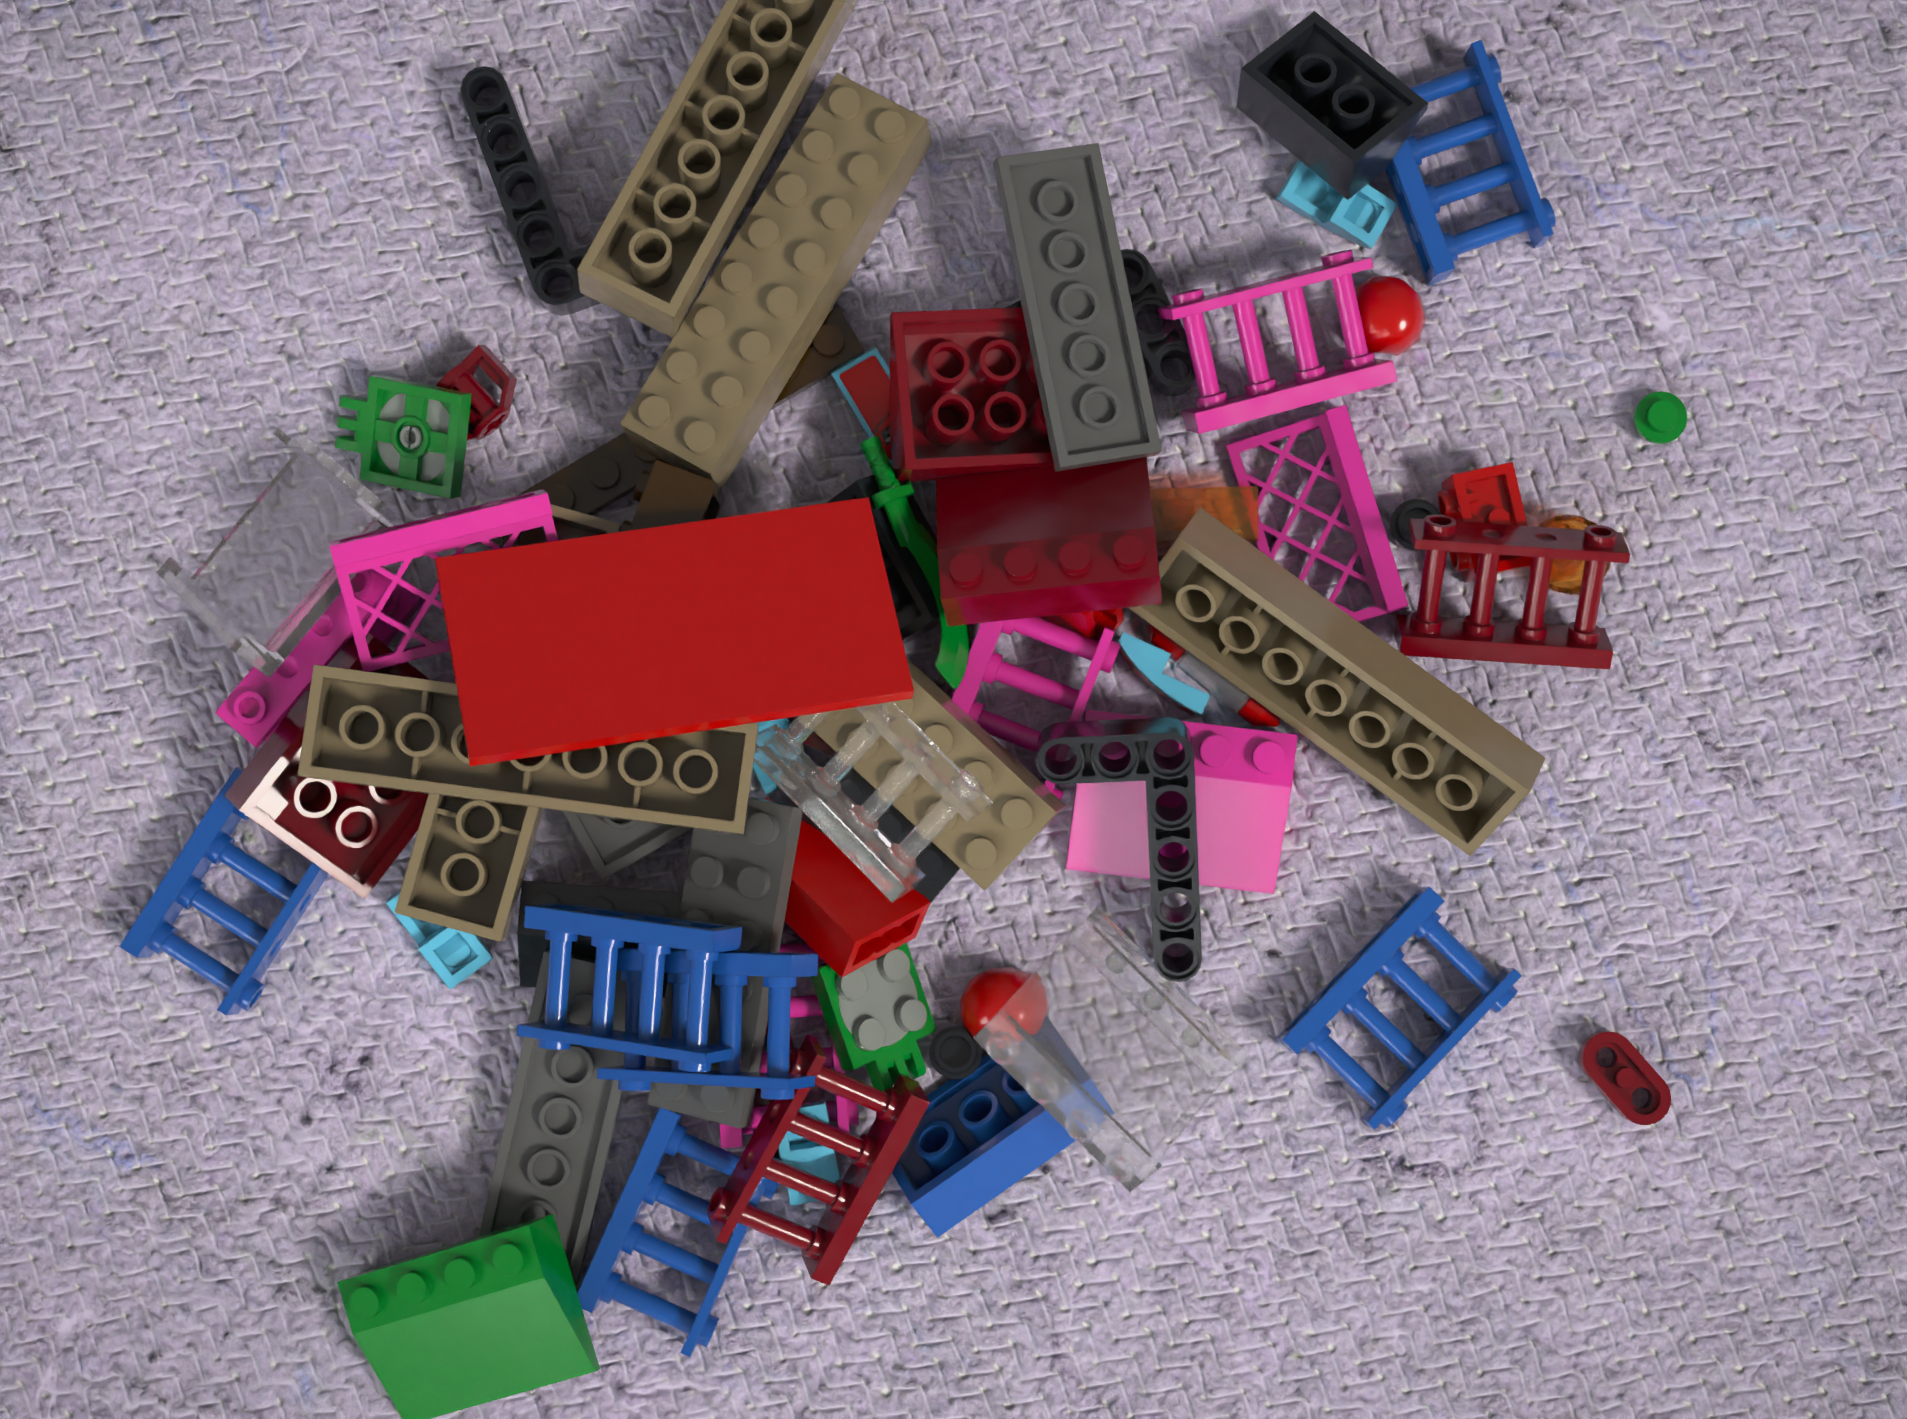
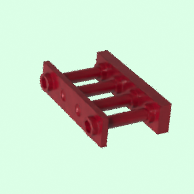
(1528, 638)
(847, 1199)

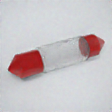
(1215, 684)

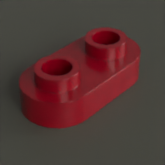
(1623, 1076)

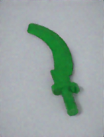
(955, 640)

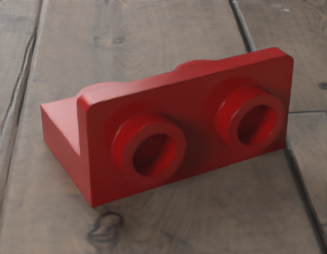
(1484, 497)

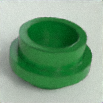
(1660, 417)

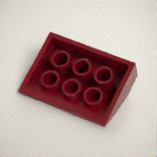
(963, 395)
(1046, 542)
(336, 825)

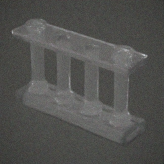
(854, 826)

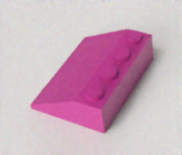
(1240, 809)

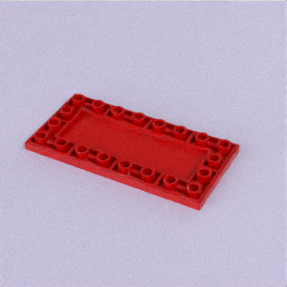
(671, 630)

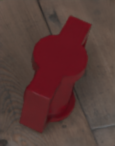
(485, 411)

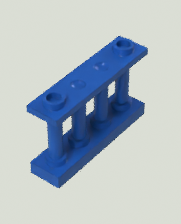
(1422, 202)
(184, 889)
(655, 939)
(731, 973)
(1347, 994)
(627, 1235)

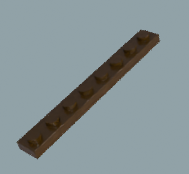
(616, 466)

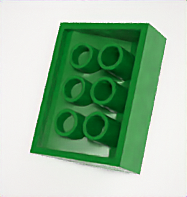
(471, 1320)

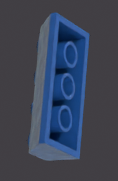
(975, 1145)

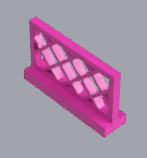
(1355, 497)
(427, 538)

